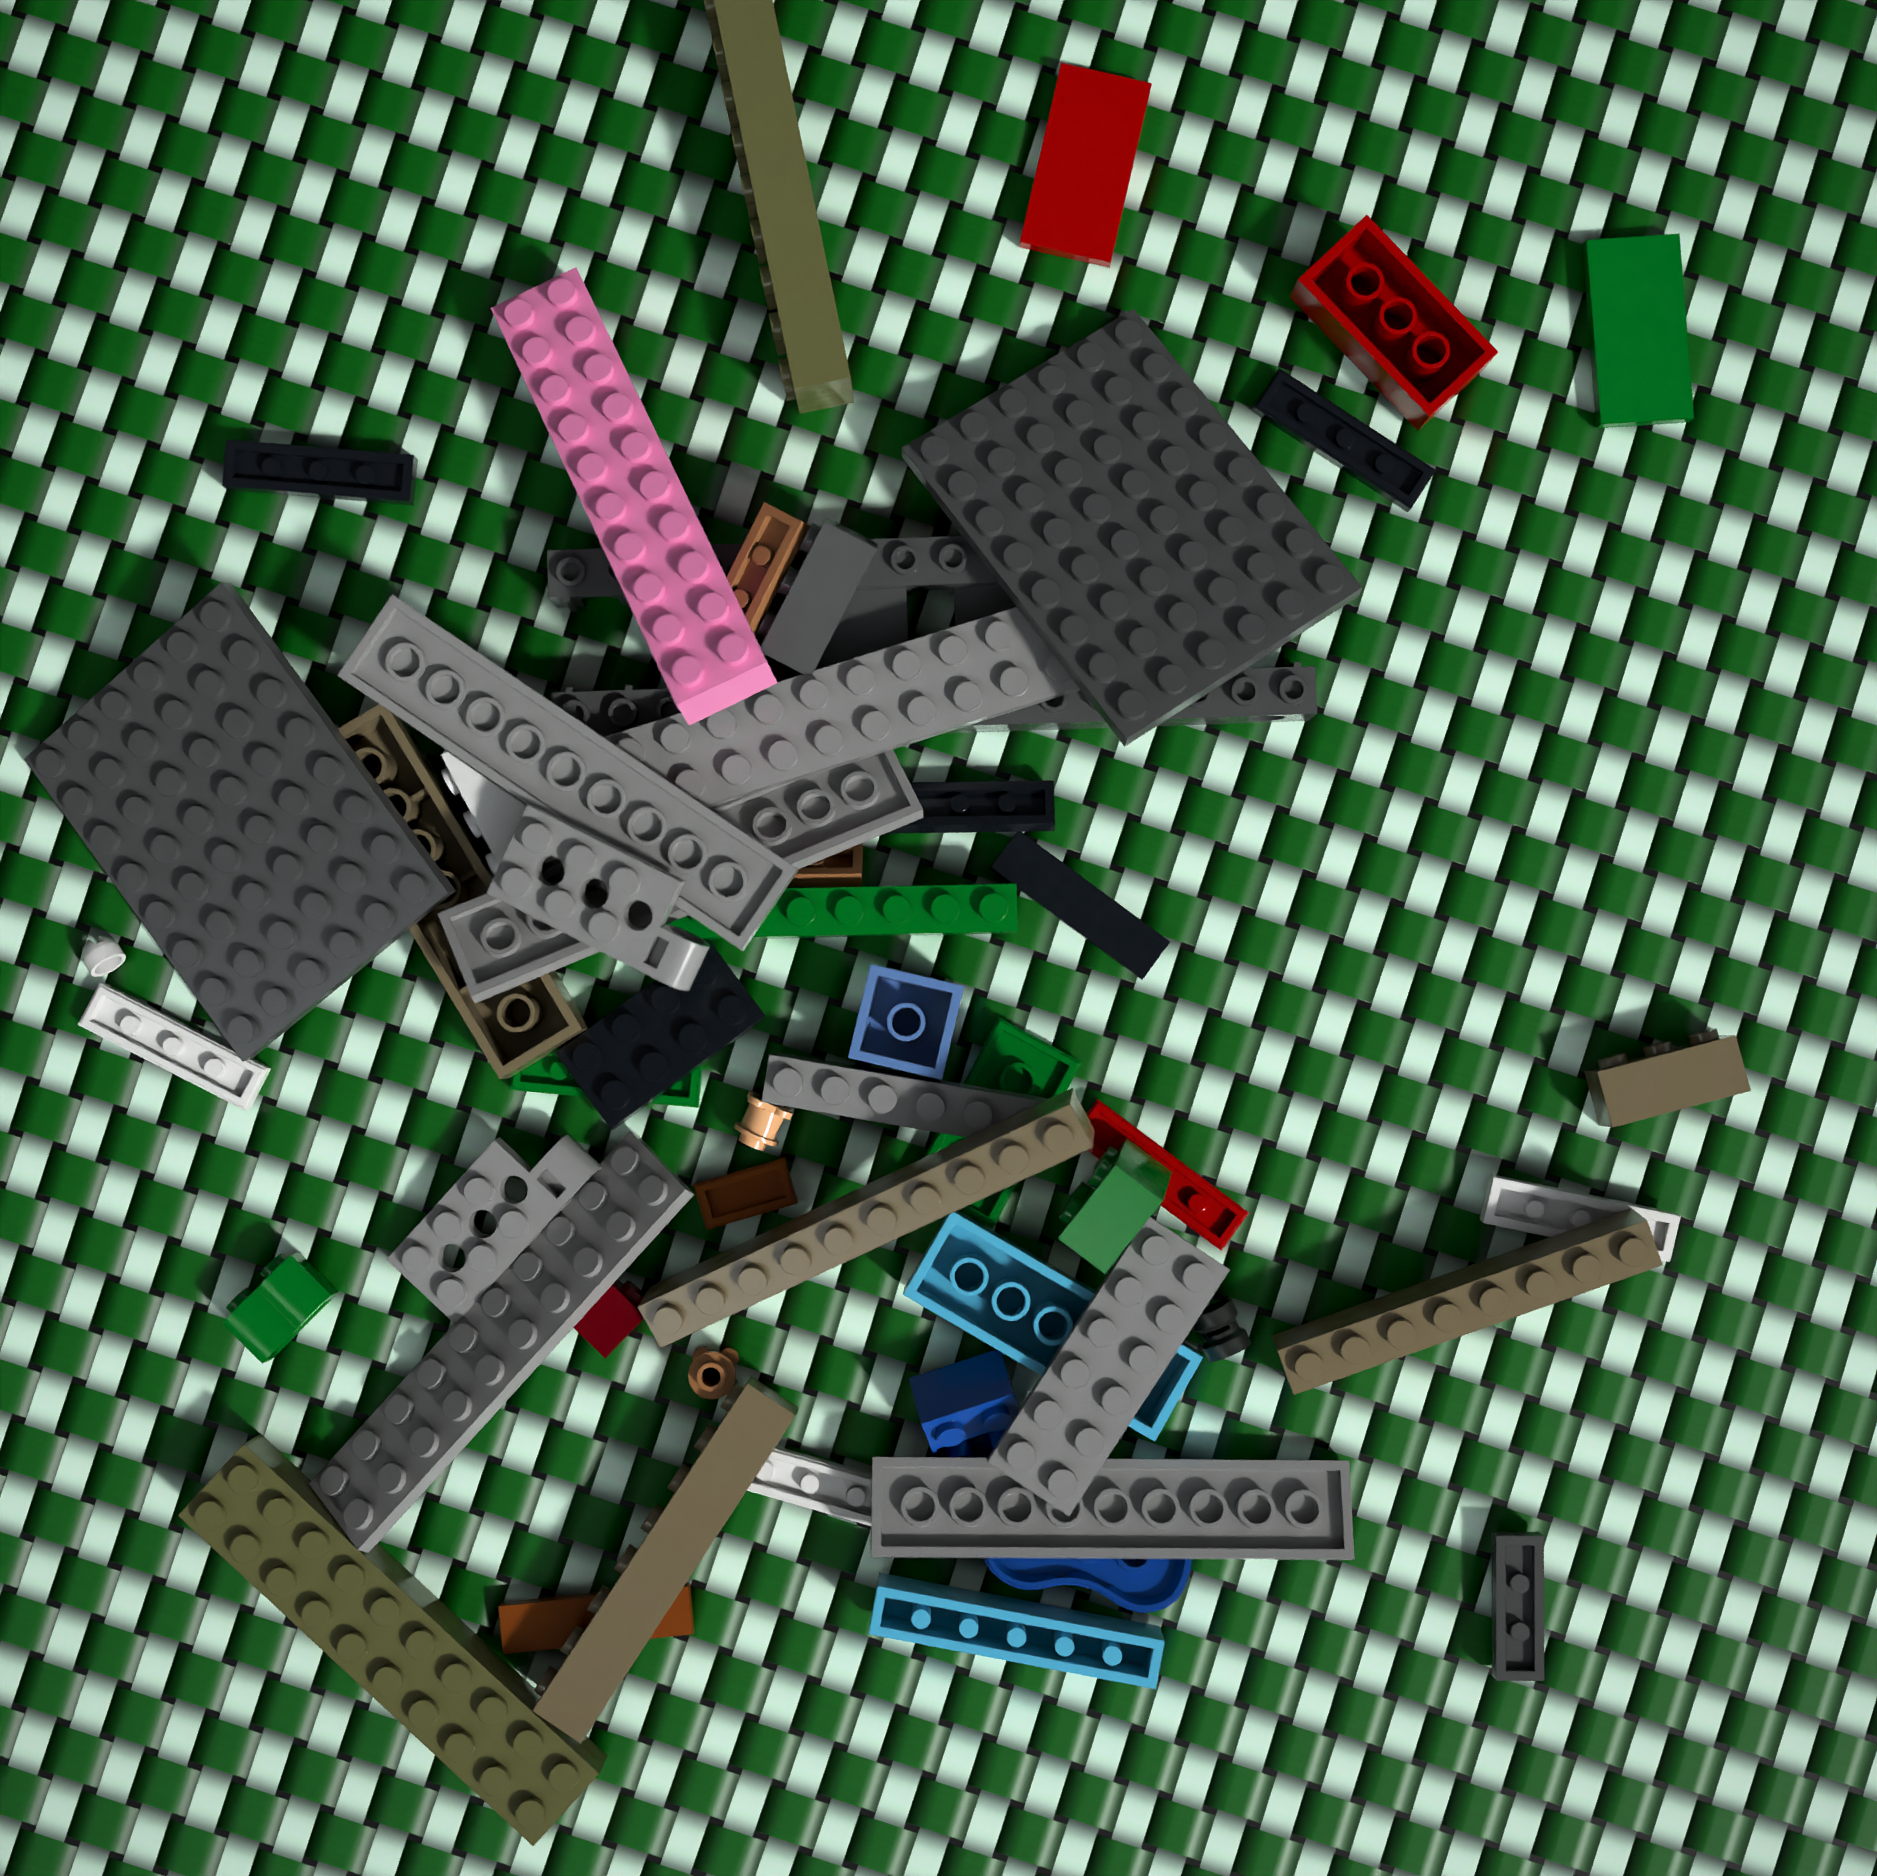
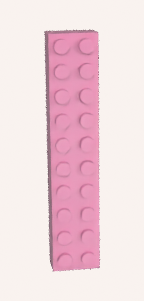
(633, 498)

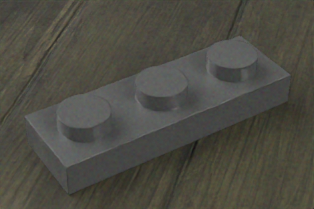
(1518, 1606)

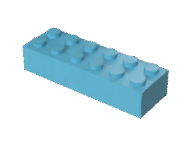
(1022, 1306)

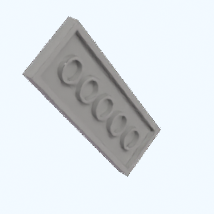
(1107, 1365)

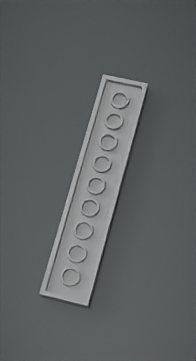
(854, 709)
(564, 767)
(796, 820)
(499, 1342)
(1126, 1513)

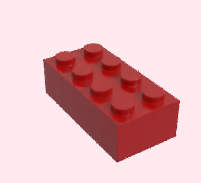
(1392, 322)

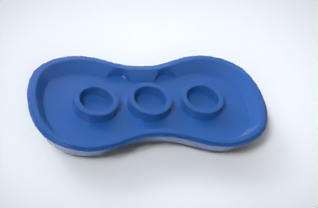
(1130, 1583)

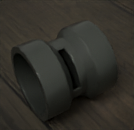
(1221, 1331)

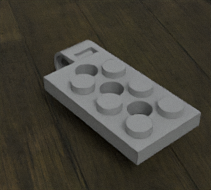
(657, 951)
(518, 1222)

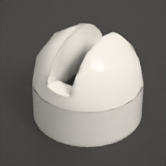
(103, 956)

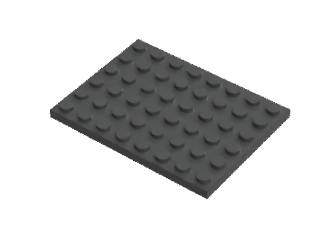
(1130, 525)
(238, 822)

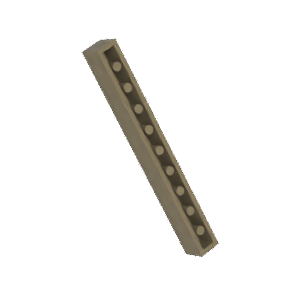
(868, 1217)

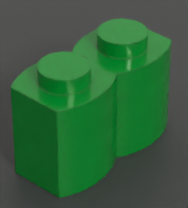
(279, 1306)

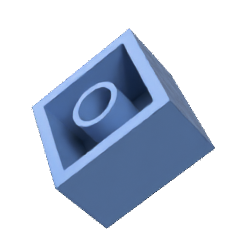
(906, 1021)

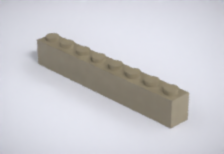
(1466, 1300)
(665, 1559)

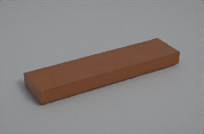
(550, 1620)

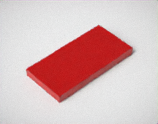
(1085, 165)

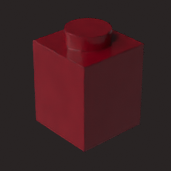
(612, 1317)

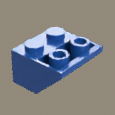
(965, 1405)

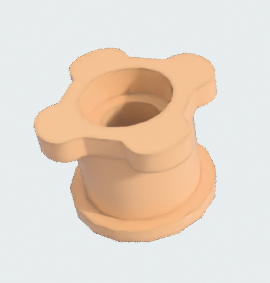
(761, 1122)

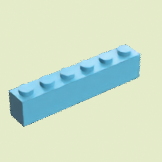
(1017, 1630)

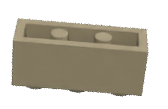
(1666, 1078)

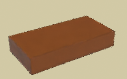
(746, 1193)

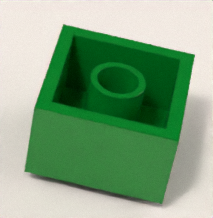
(1115, 1205)

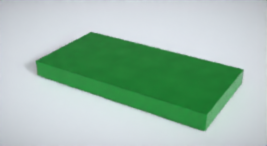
(1638, 331)
(1017, 1064)

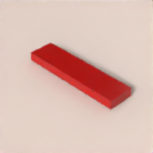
(1187, 1194)

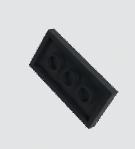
(659, 1039)

